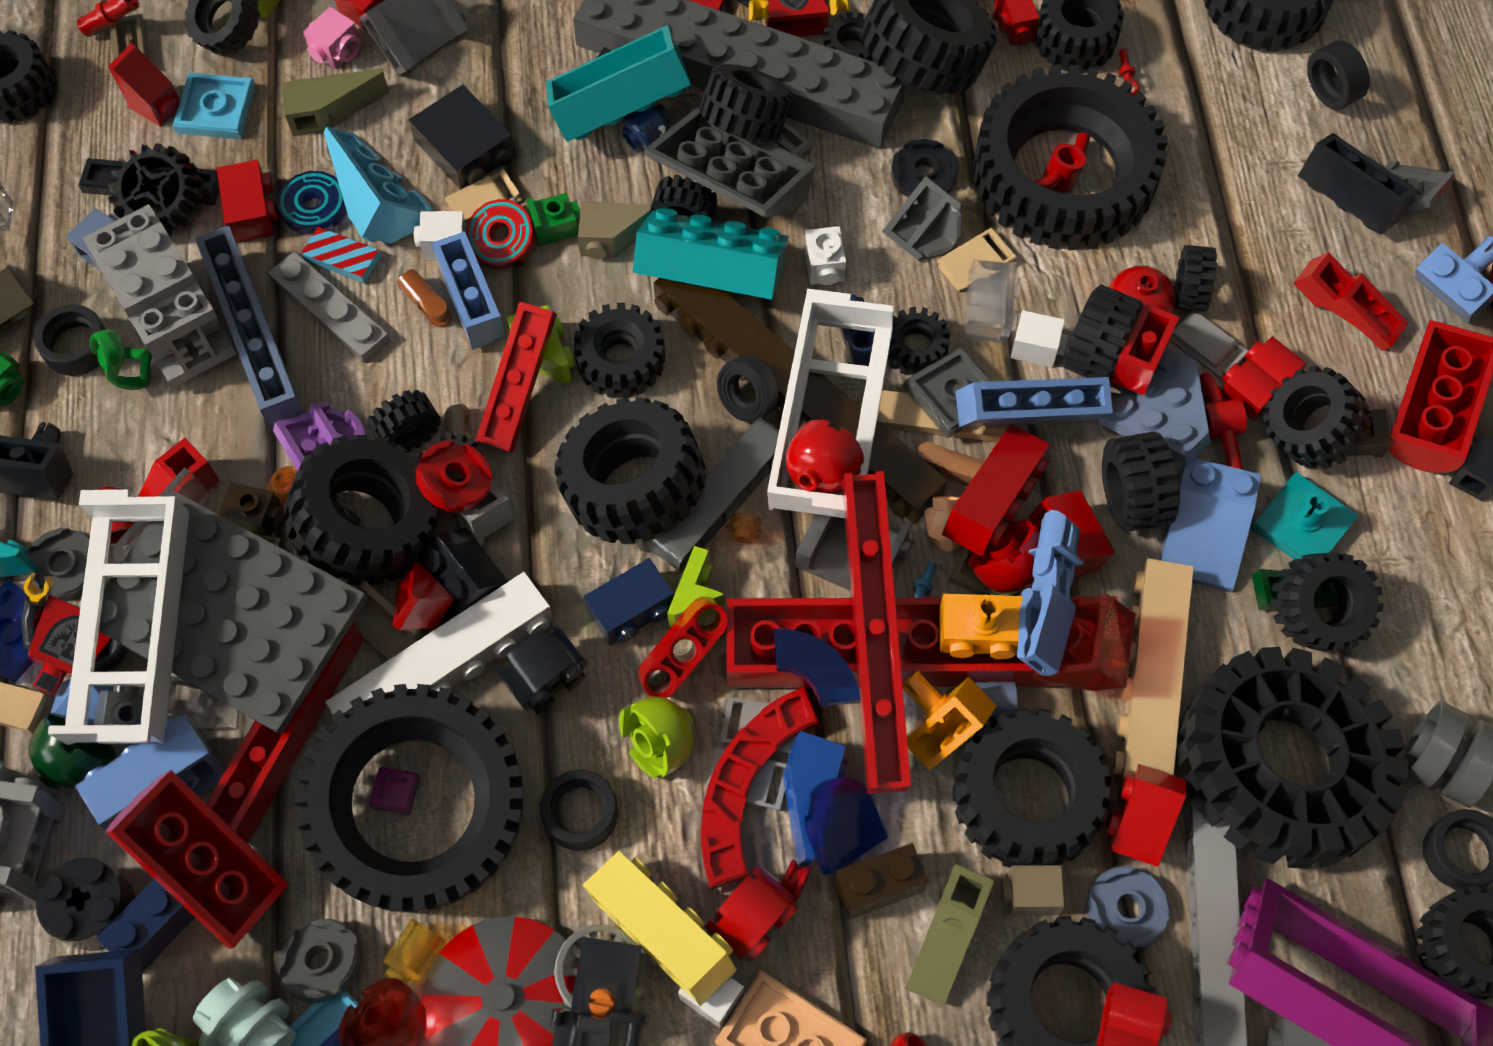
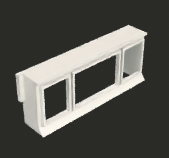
(838, 311)
(106, 508)

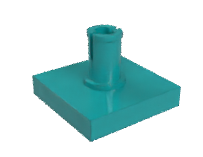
(1304, 519)

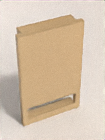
(480, 192)
(958, 262)

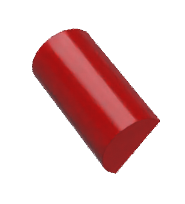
(1443, 399)
(197, 858)

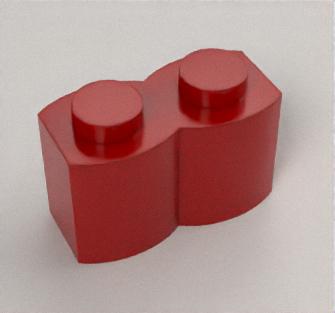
(1260, 374)
(1133, 1018)

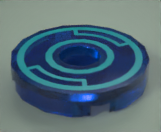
(303, 188)

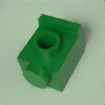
(554, 218)

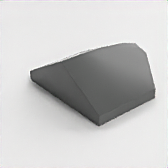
(1427, 181)
(927, 222)

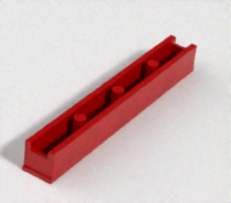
(876, 634)

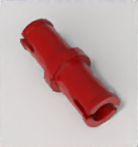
(105, 14)

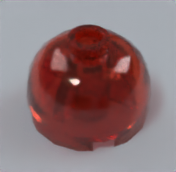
(385, 1017)

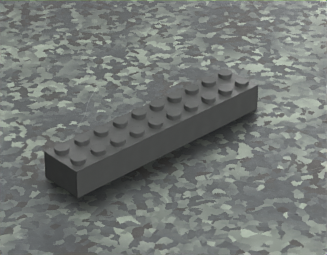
(827, 85)

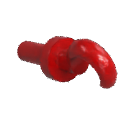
(1127, 71)

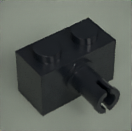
(34, 465)

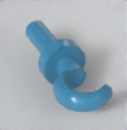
(923, 585)

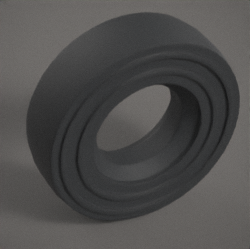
(762, 381)

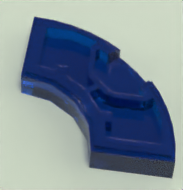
(818, 665)

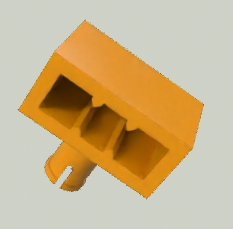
(979, 625)
(946, 718)

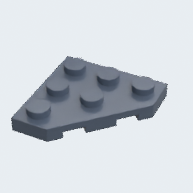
(1170, 407)

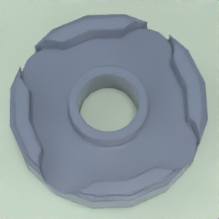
(1141, 888)

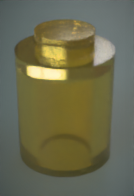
(412, 953)

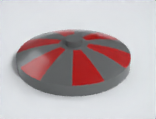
(496, 985)

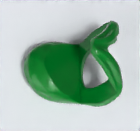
(111, 355)

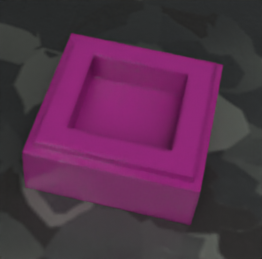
(394, 791)

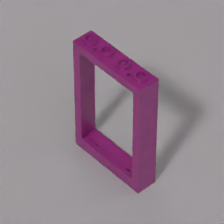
(1321, 1008)

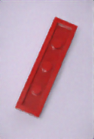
(516, 377)

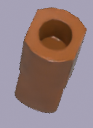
(425, 298)

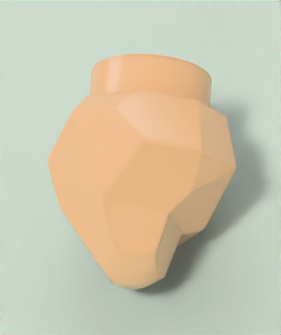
(936, 520)

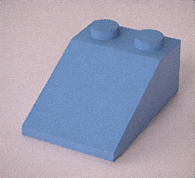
(1212, 521)

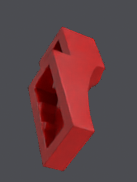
(1351, 298)

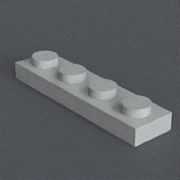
(329, 307)

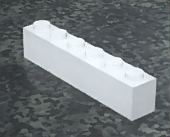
(460, 645)

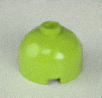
(659, 734)

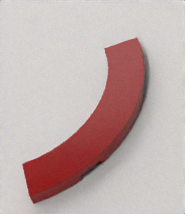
(735, 776)

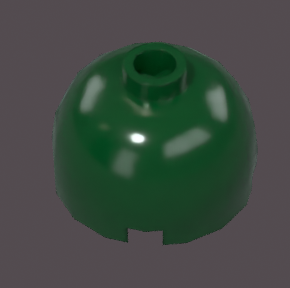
(63, 763)

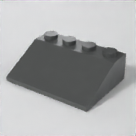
(741, 169)

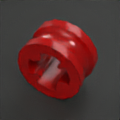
(796, 878)

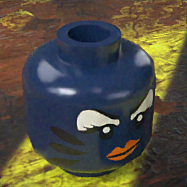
(645, 126)

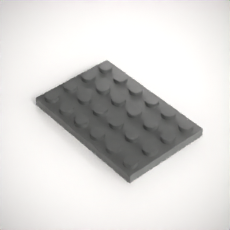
(248, 620)

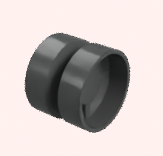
(1441, 747)

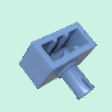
(1459, 279)

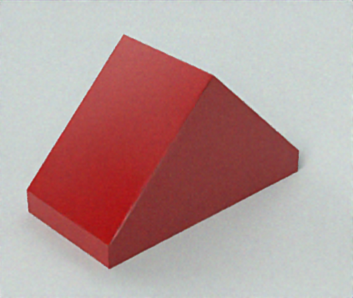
(420, 600)

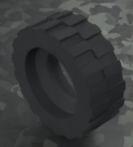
(232, 35)

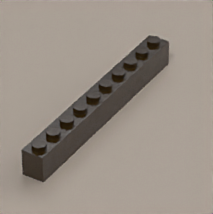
(734, 332)

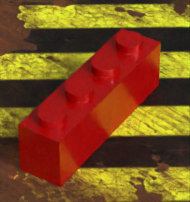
(995, 491)

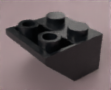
(461, 569)

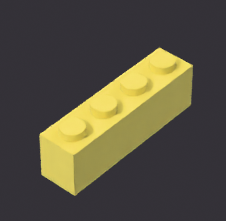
(663, 929)

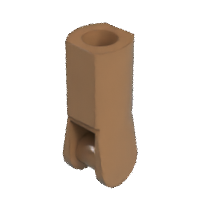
(950, 463)

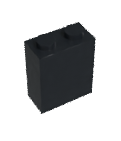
(462, 137)

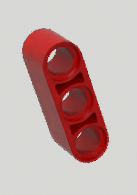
(678, 666)

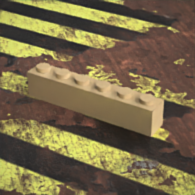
(1155, 669)

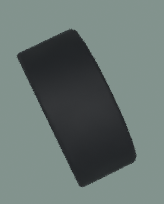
(1351, 69)
(53, 325)
(561, 785)
(1436, 856)

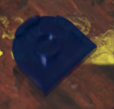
(842, 823)

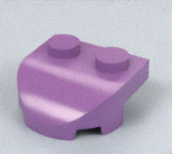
(307, 431)

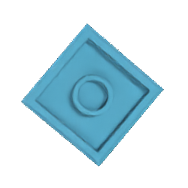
(214, 105)

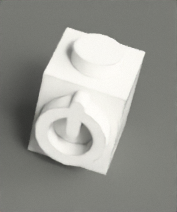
(824, 255)

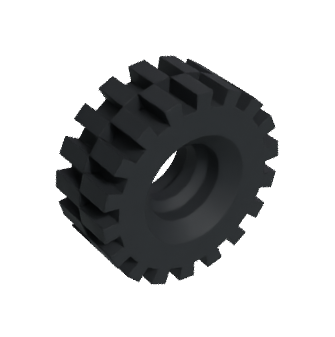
(615, 328)

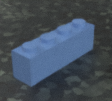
(1033, 401)

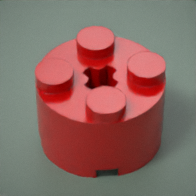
(752, 912)

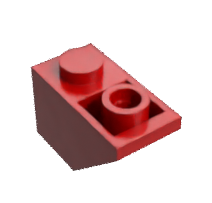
(171, 464)

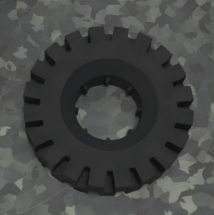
(1258, 802)

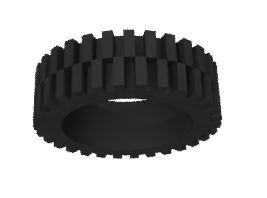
(1079, 105)
(346, 749)

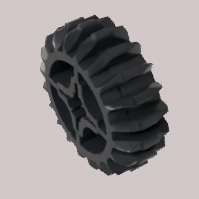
(180, 180)

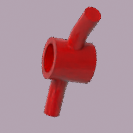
(1065, 165)
(1224, 419)

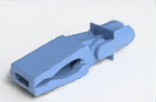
(1047, 607)

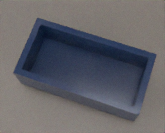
(91, 999)

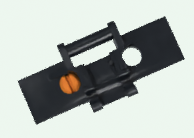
(601, 995)

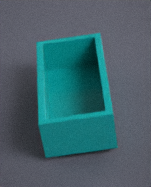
(617, 84)
(710, 253)

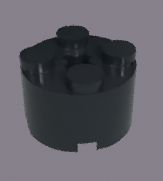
(542, 668)
(76, 886)

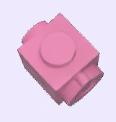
(332, 38)

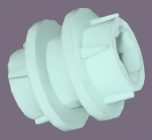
(237, 1017)

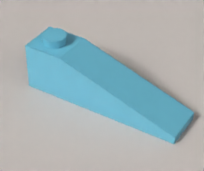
(371, 192)

